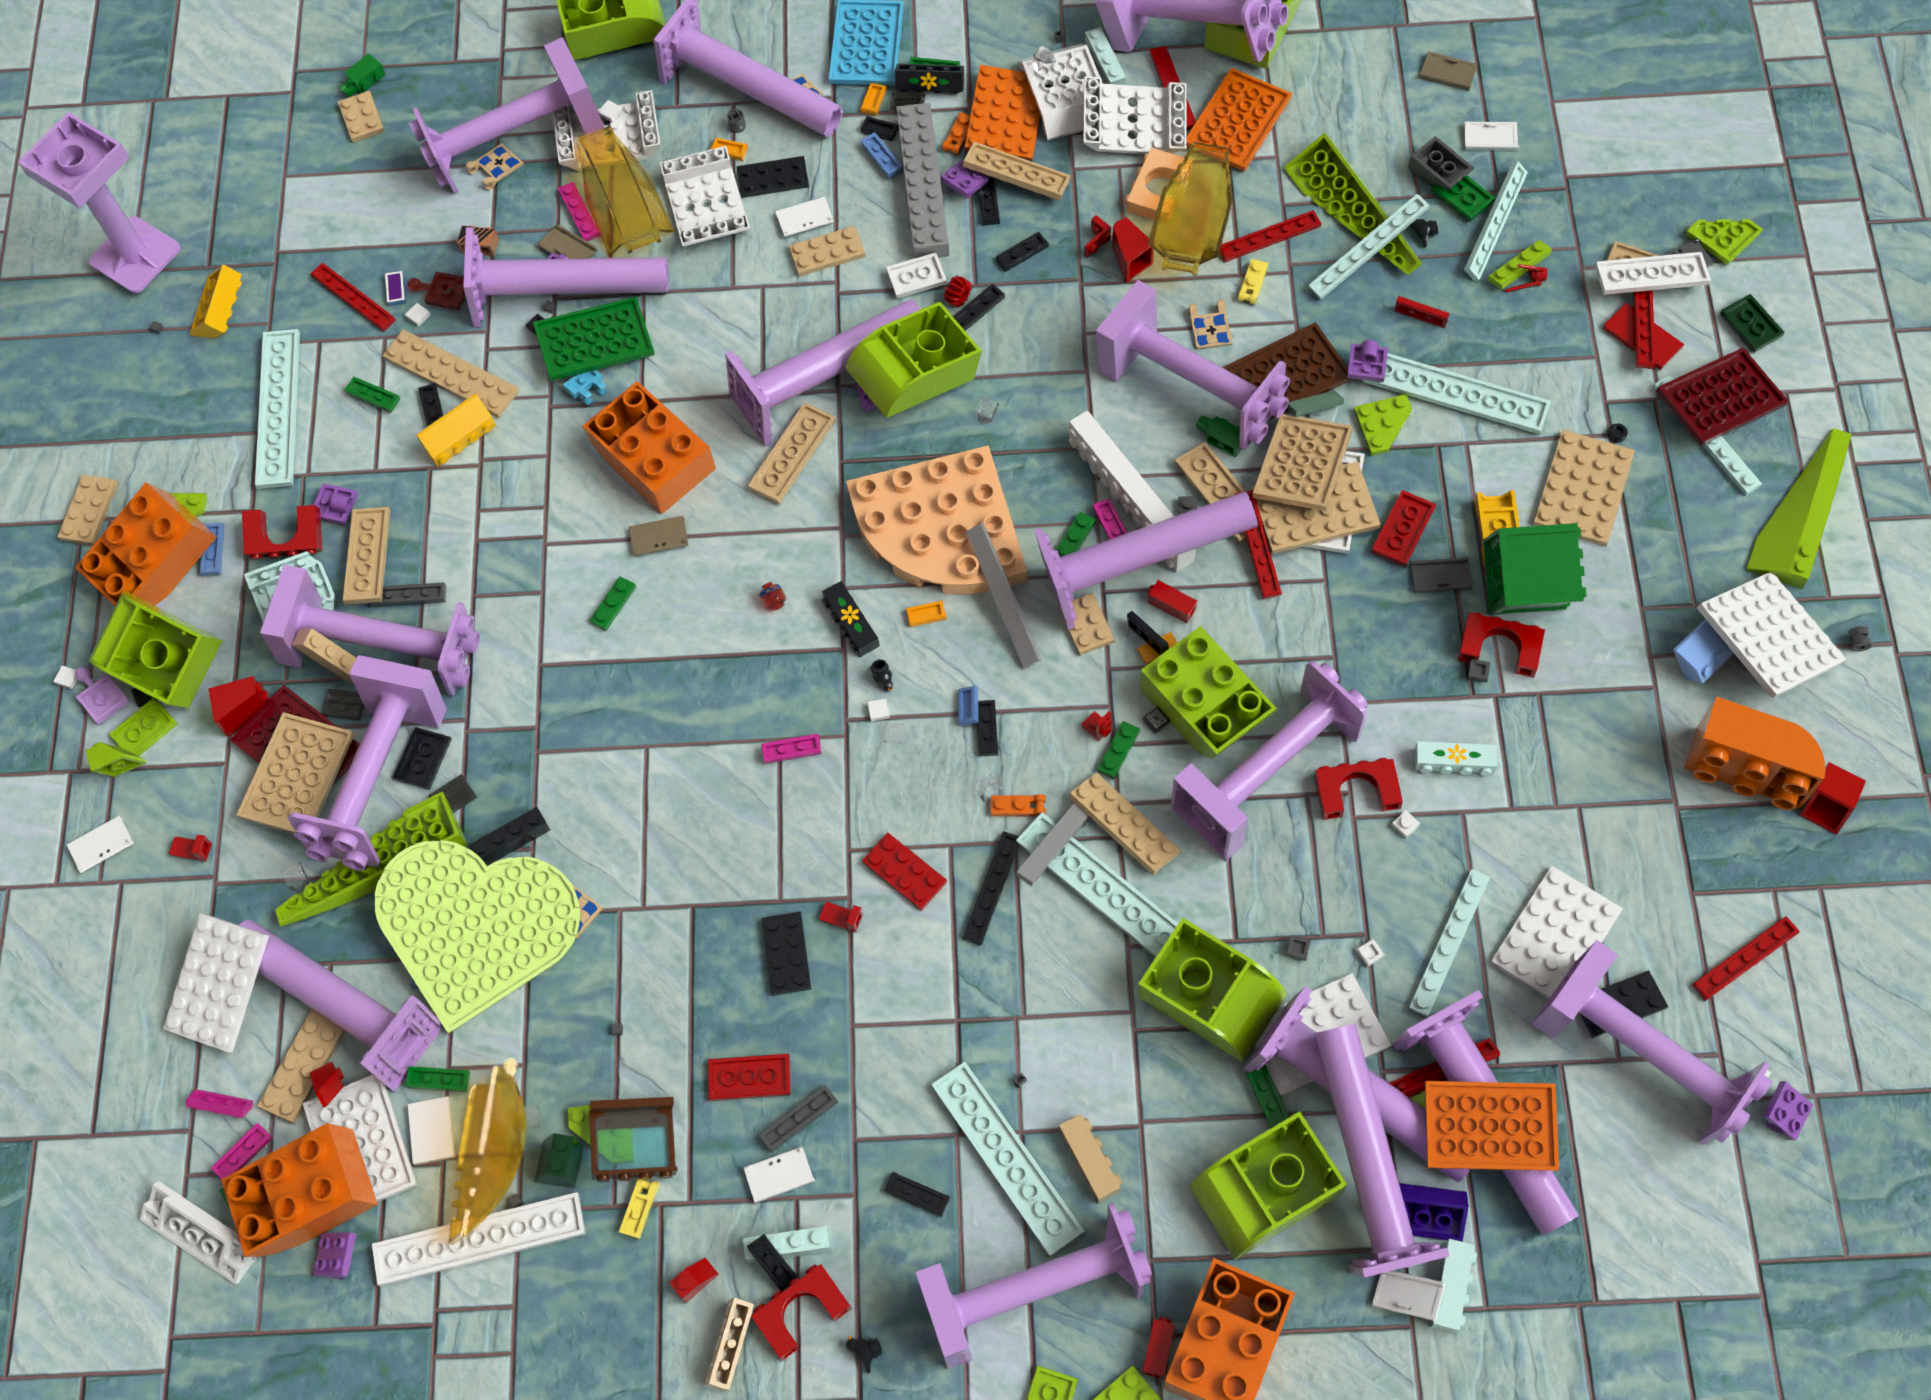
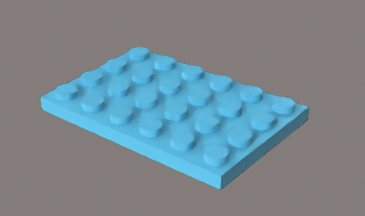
(866, 42)

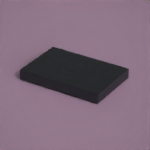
(422, 758)

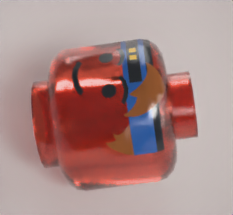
(772, 596)

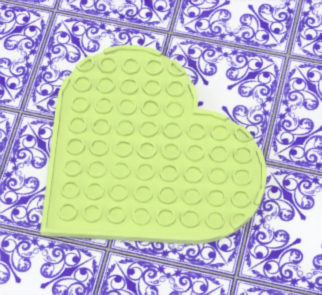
(473, 927)

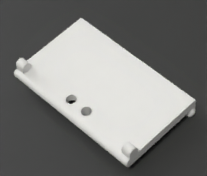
(1495, 137)
(799, 217)
(98, 842)
(780, 1176)
(1401, 1291)

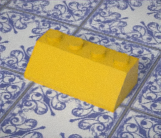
(216, 303)
(456, 430)

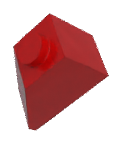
(327, 1082)
(693, 1279)

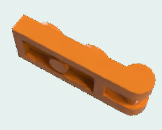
(957, 134)
(1017, 805)

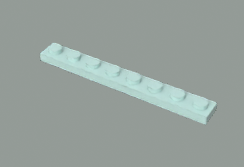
(1495, 221)
(1369, 246)
(1727, 459)
(1449, 943)

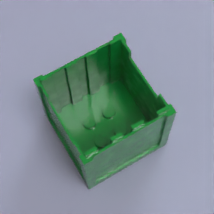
(1533, 568)

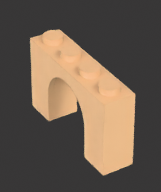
(1155, 165)

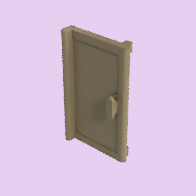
(1448, 73)
(567, 243)
(657, 533)

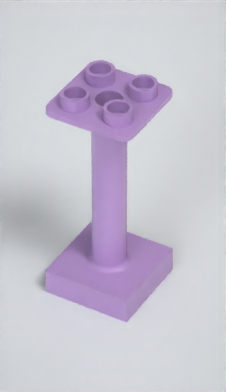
(1127, 18)
(567, 90)
(75, 165)
(1133, 331)
(298, 606)
(392, 695)
(1214, 810)
(1581, 995)
(955, 1312)

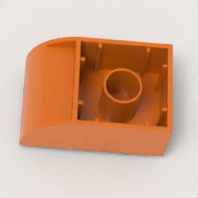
(650, 447)
(146, 548)
(1756, 754)
(299, 1191)
(1228, 1336)

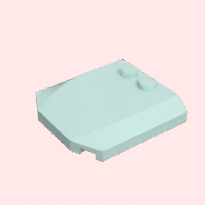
(264, 581)

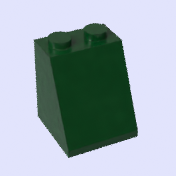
(559, 1161)

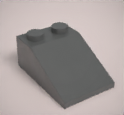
(1439, 164)

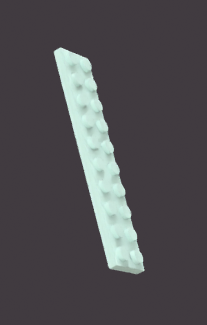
(1464, 394)
(277, 409)
(1103, 889)
(1008, 1159)

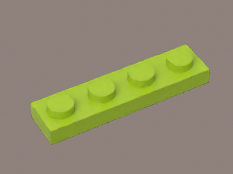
(1510, 271)

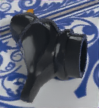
(1424, 229)
(882, 674)
(865, 1350)

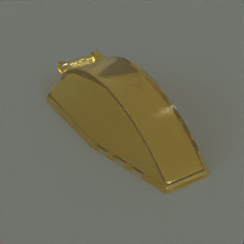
(620, 193)
(1194, 209)
(488, 1149)

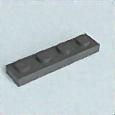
(412, 594)
(798, 1118)

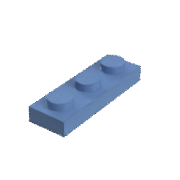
(881, 155)
(212, 558)

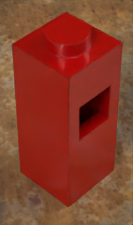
(1172, 601)
(1158, 1348)

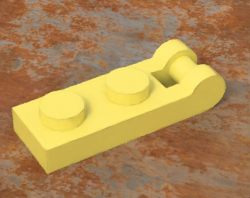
(1253, 281)
(639, 1208)

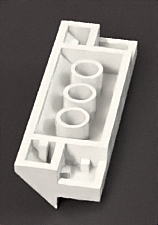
(195, 1232)

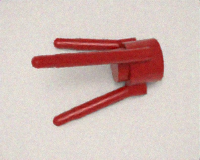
(1537, 274)

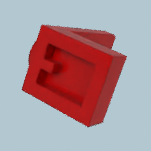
(1103, 236)
(1098, 725)
(190, 848)
(841, 916)

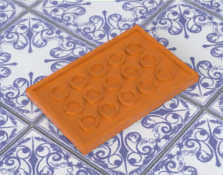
(1004, 112)
(1240, 117)
(1491, 1126)

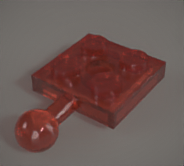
(435, 294)

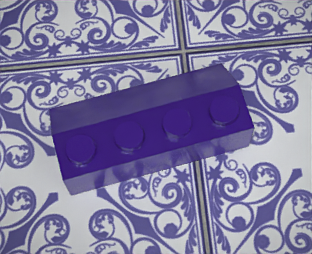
(1435, 1211)

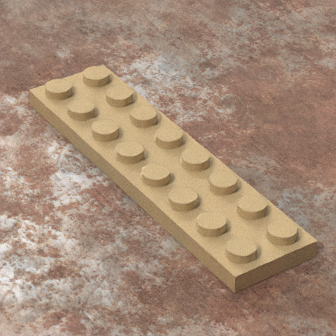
(450, 372)

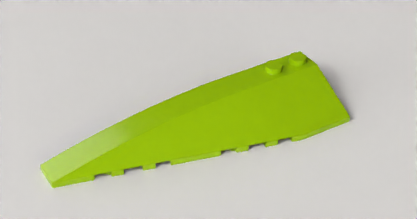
(1338, 189)
(1796, 528)
(420, 823)

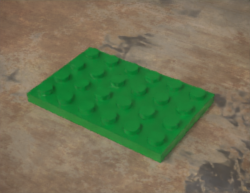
(593, 338)

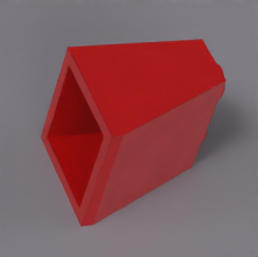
(1131, 249)
(236, 703)
(1833, 798)

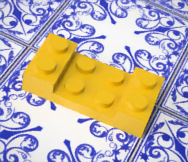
(1496, 513)

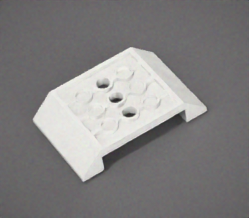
(1062, 103)
(1158, 115)
(634, 126)
(702, 180)

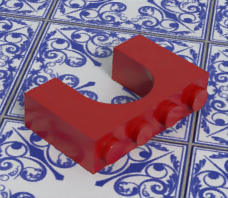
(307, 537)
(1526, 637)
(1379, 773)
(771, 1316)

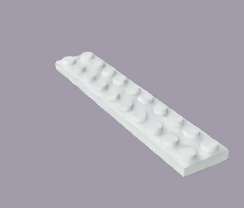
(494, 1237)

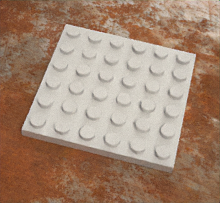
(1771, 634)

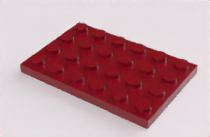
(1722, 396)
(257, 732)

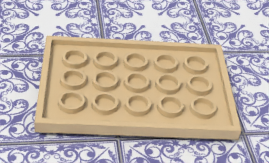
(1303, 462)
(1585, 485)
(1347, 514)
(295, 772)

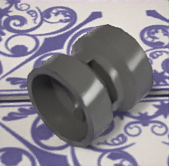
(736, 121)
(1860, 638)

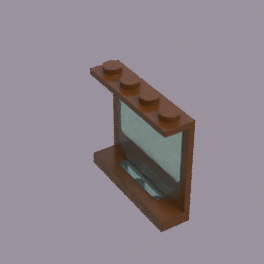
(632, 1139)

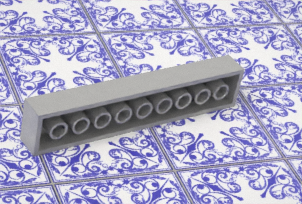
(922, 180)

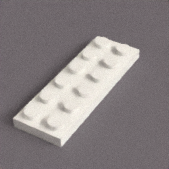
(1652, 273)

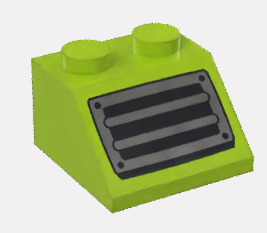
(112, 760)

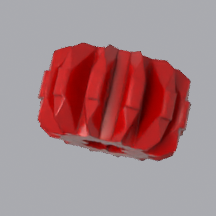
(957, 291)

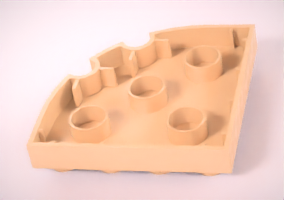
(921, 518)

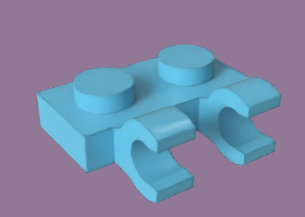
(582, 383)

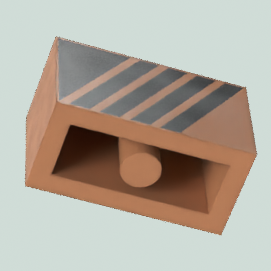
(487, 239)

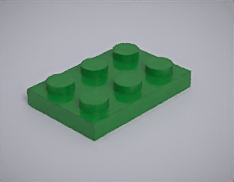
(1465, 197)

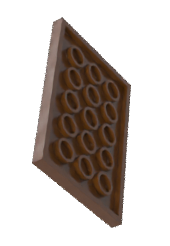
(1309, 360)

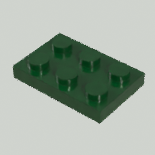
(1752, 323)

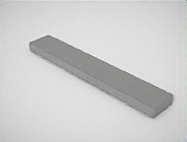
(1052, 845)

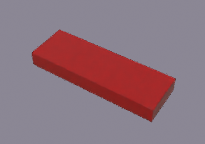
(1421, 311)

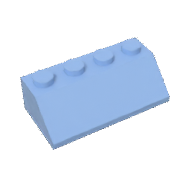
(1702, 653)

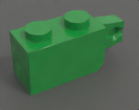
(362, 75)
(1221, 434)

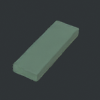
(1315, 403)

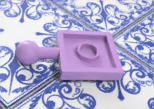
(101, 697)

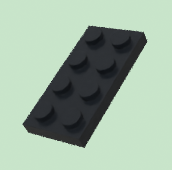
(772, 176)
(786, 953)
(1637, 994)

